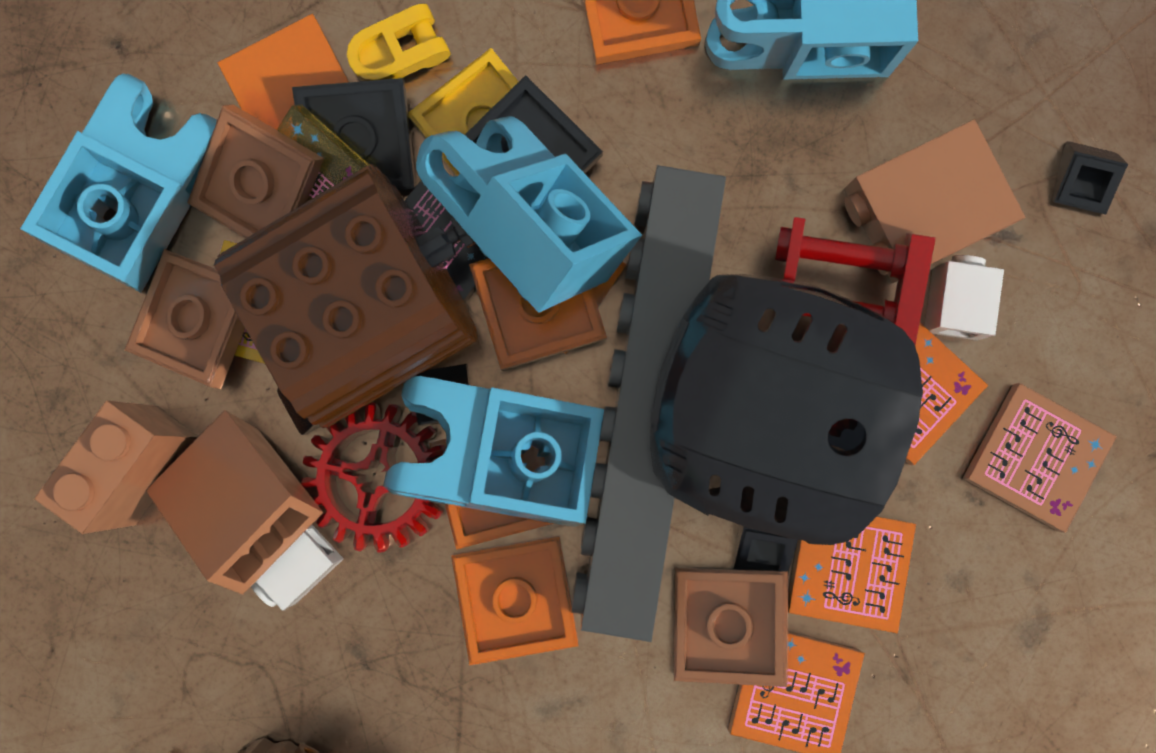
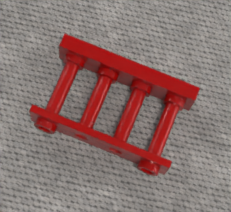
(906, 262)

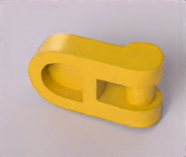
(377, 53)

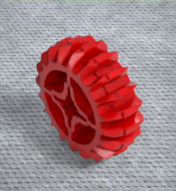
(369, 501)

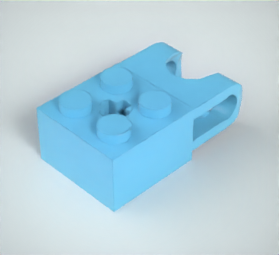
(815, 37)
(125, 171)
(528, 210)
(485, 446)

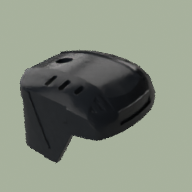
(766, 407)

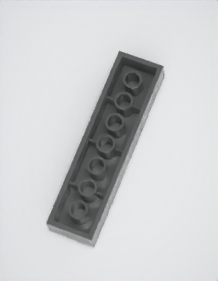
(634, 509)

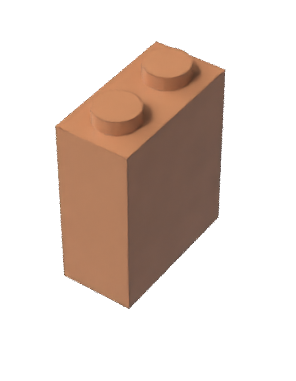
(937, 191)
(113, 465)
(233, 503)

